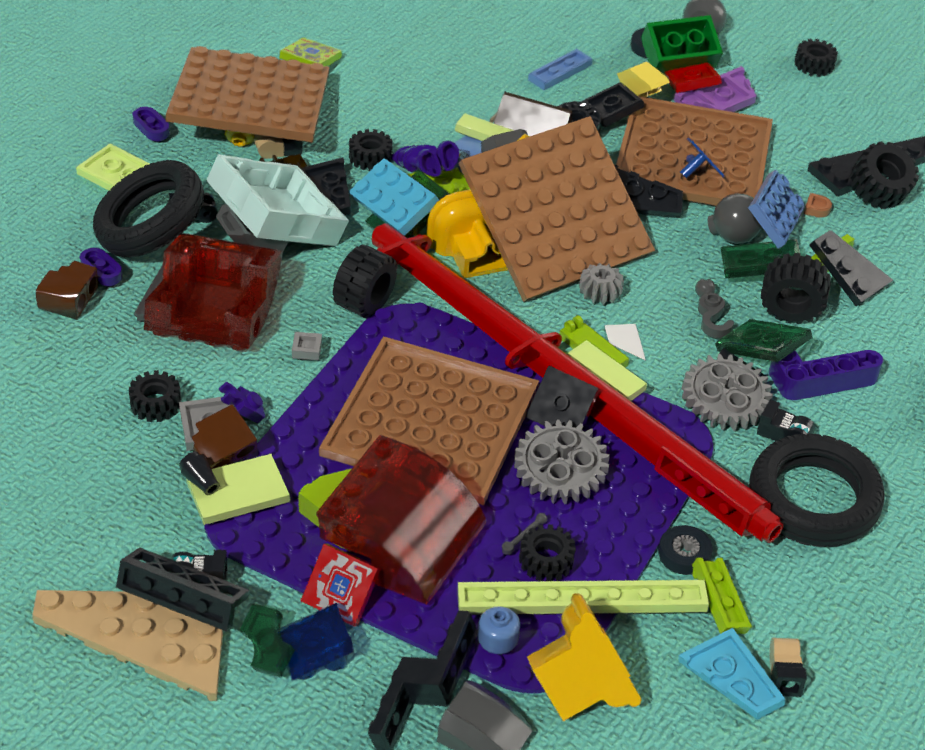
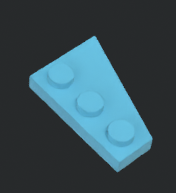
(735, 673)

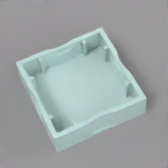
(277, 201)

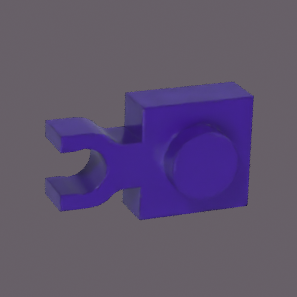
(247, 403)

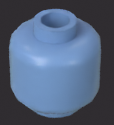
(498, 630)

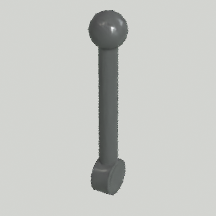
(508, 547)

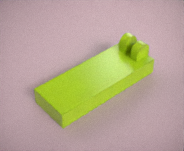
(577, 332)
(722, 595)

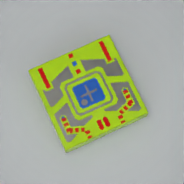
(310, 52)

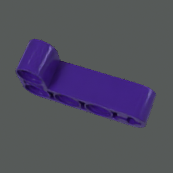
(825, 375)

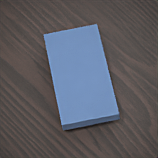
(777, 207)

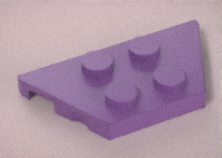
(729, 96)

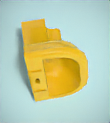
(462, 232)
(582, 665)

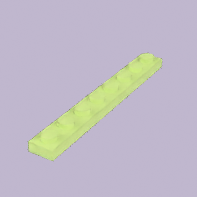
(601, 596)

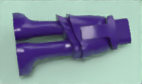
(428, 157)

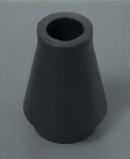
(198, 471)

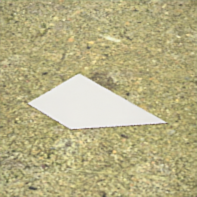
(625, 338)

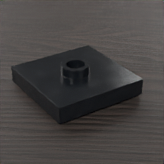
(615, 103)
(562, 398)

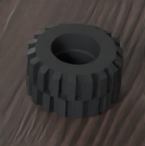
(894, 164)
(799, 273)
(364, 281)

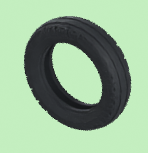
(161, 227)
(827, 453)

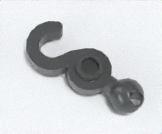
(711, 307)

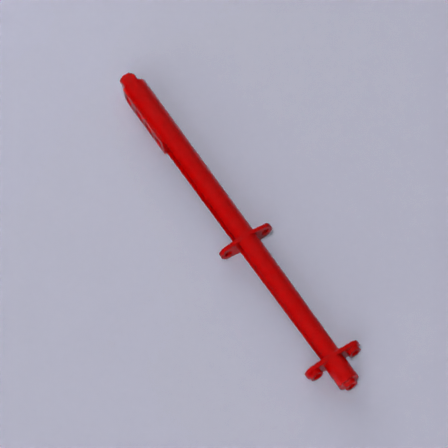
(670, 454)

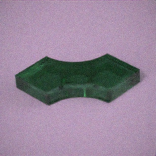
(270, 651)

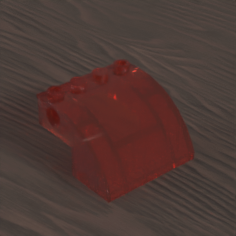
(213, 291)
(403, 516)

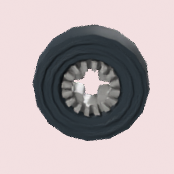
(691, 540)

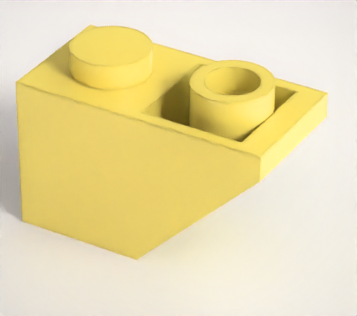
(643, 79)

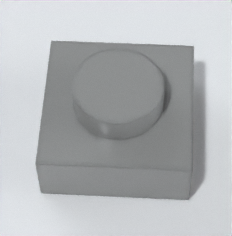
(306, 346)

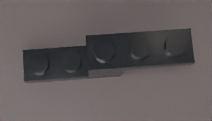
(423, 682)

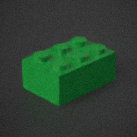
(681, 43)

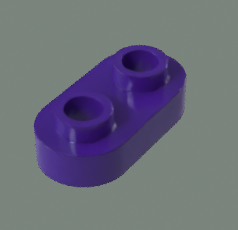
(151, 123)
(108, 270)

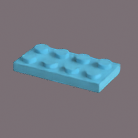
(394, 196)

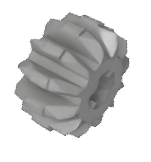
(601, 283)

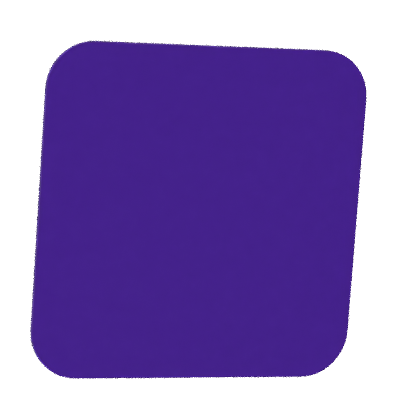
(612, 529)

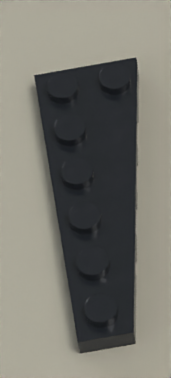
(836, 171)

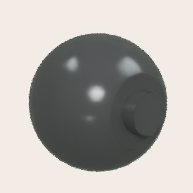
(707, 7)
(734, 219)

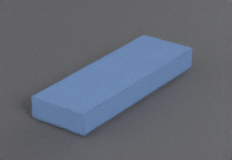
(560, 69)

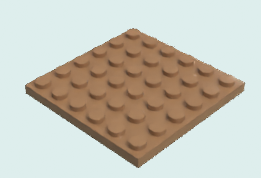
(249, 94)
(658, 149)
(556, 207)
(438, 405)

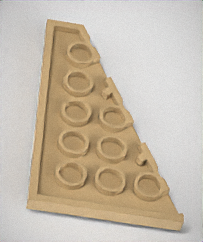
(137, 632)

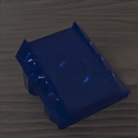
(318, 642)

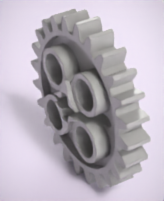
(726, 391)
(562, 453)

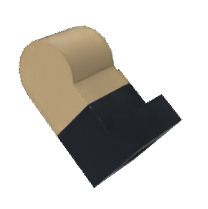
(276, 146)
(787, 666)

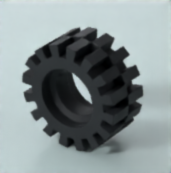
(816, 57)
(369, 148)
(151, 385)
(551, 540)

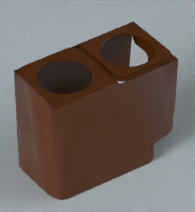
(67, 290)
(224, 438)

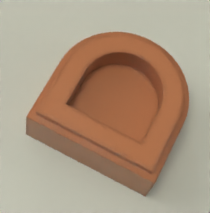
(818, 206)

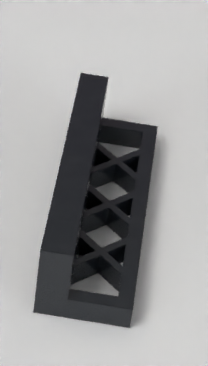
(180, 589)

